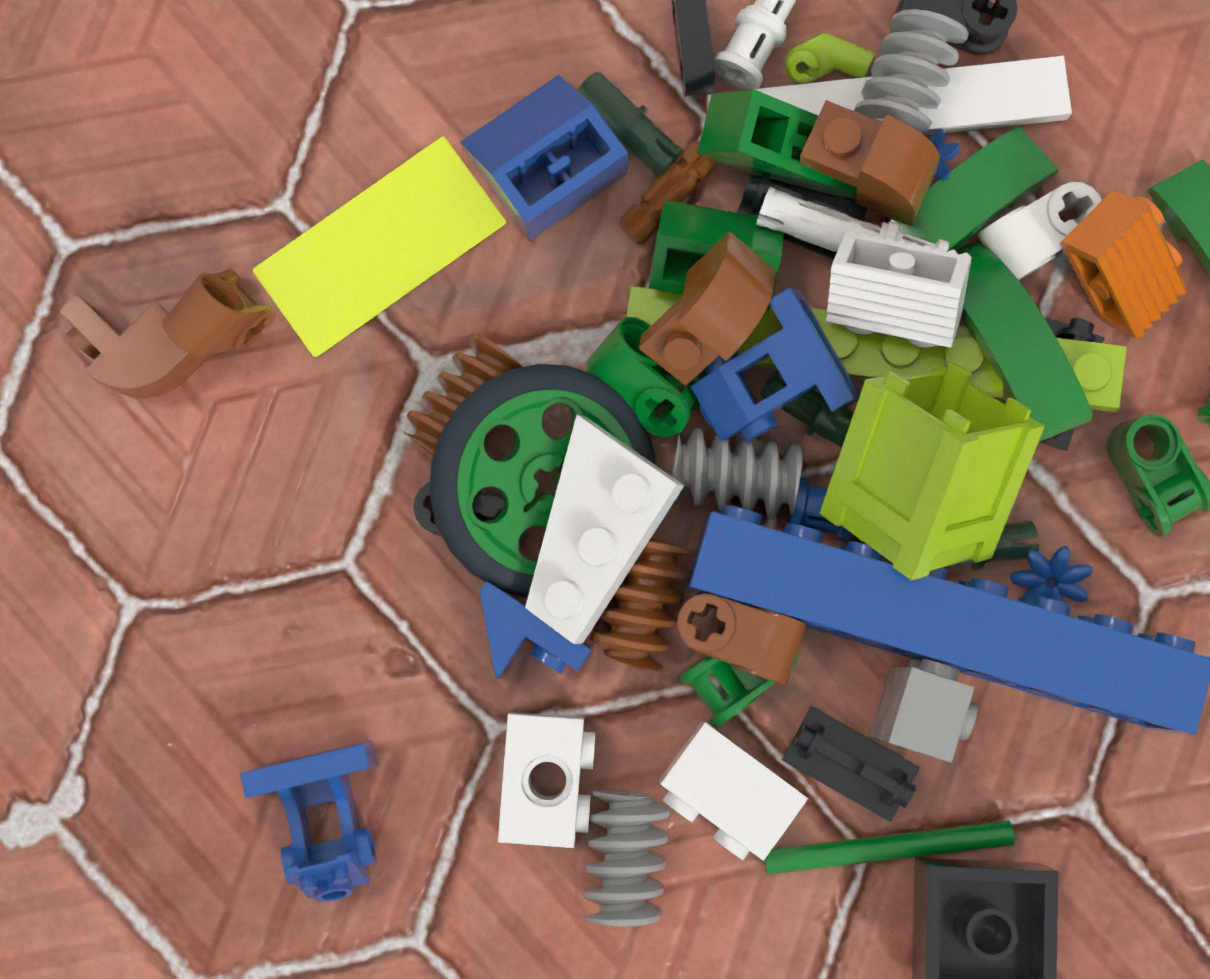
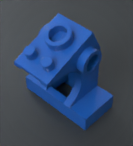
(801, 357)
(333, 866)

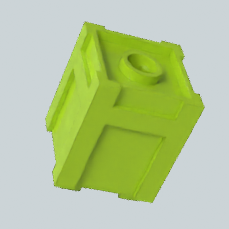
(930, 469)

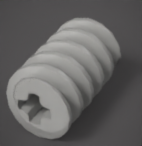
(911, 66)
(738, 472)
(627, 859)

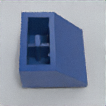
(547, 156)

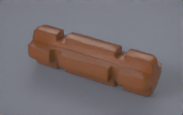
(673, 185)

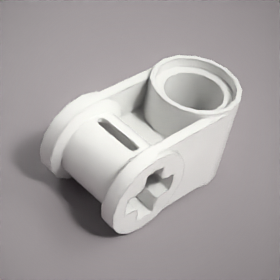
(1032, 233)

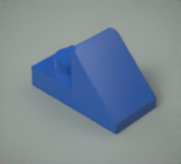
(511, 624)

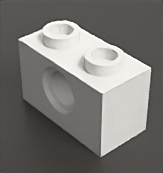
(525, 813)

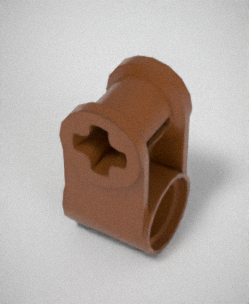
(216, 316)
(752, 638)

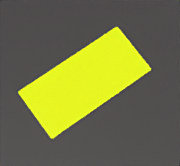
(379, 246)

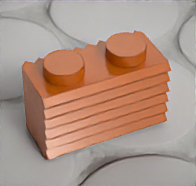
(1125, 263)

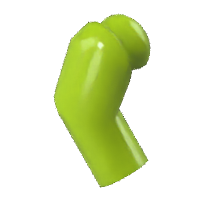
(825, 54)

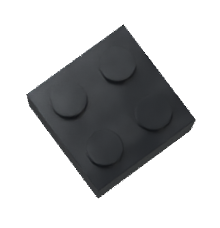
(984, 920)

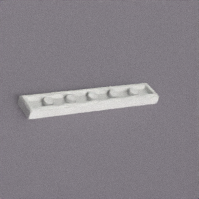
(972, 100)

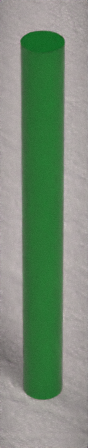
(889, 847)

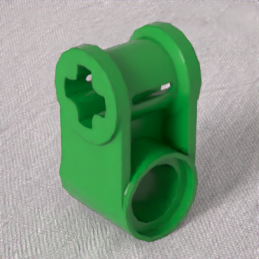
(643, 380)
(1161, 477)
(739, 685)

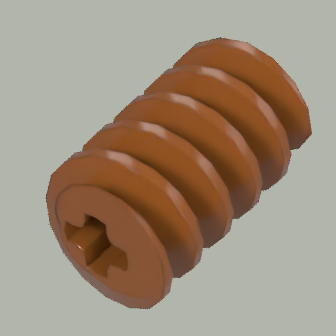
(474, 371)
(641, 606)

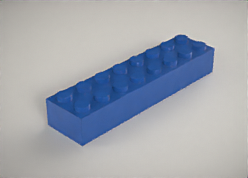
(960, 625)

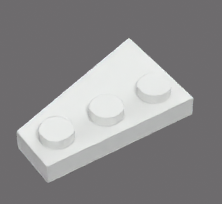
(596, 528)

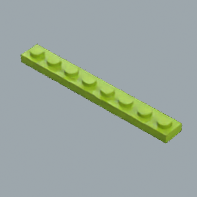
(873, 355)

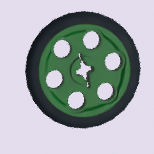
(464, 468)

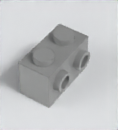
(925, 709)

